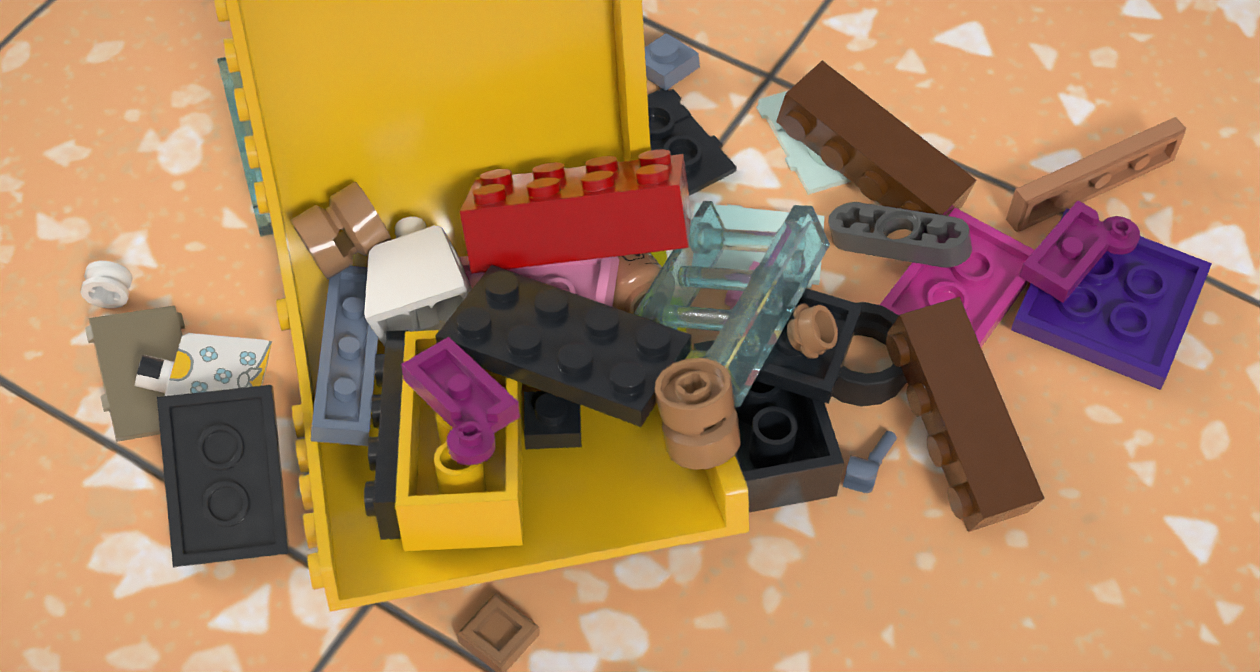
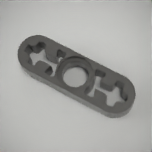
(933, 241)

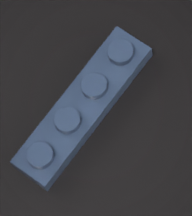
(345, 364)

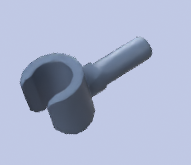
(861, 472)

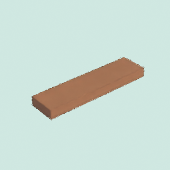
(1095, 174)

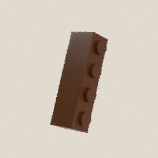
(871, 145)
(963, 415)

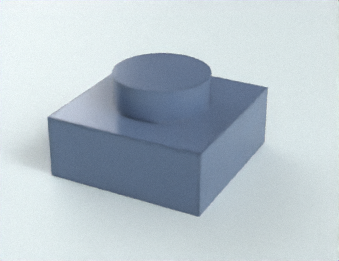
(669, 61)

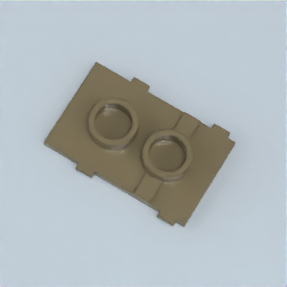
(119, 348)

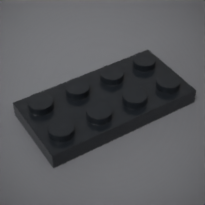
(565, 343)

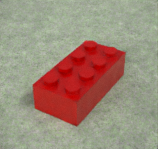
(577, 212)

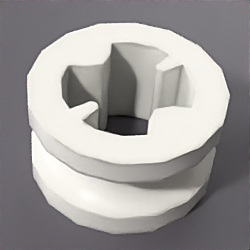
(106, 284)

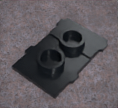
(677, 131)

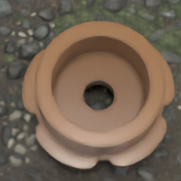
(812, 330)

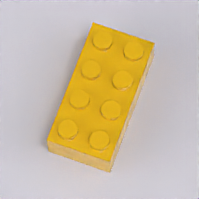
(451, 502)

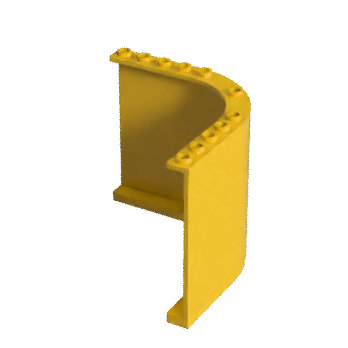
(414, 112)

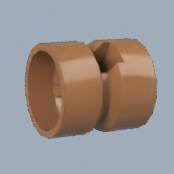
(347, 211)
(698, 413)

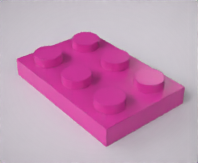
(984, 282)

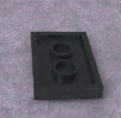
(223, 475)

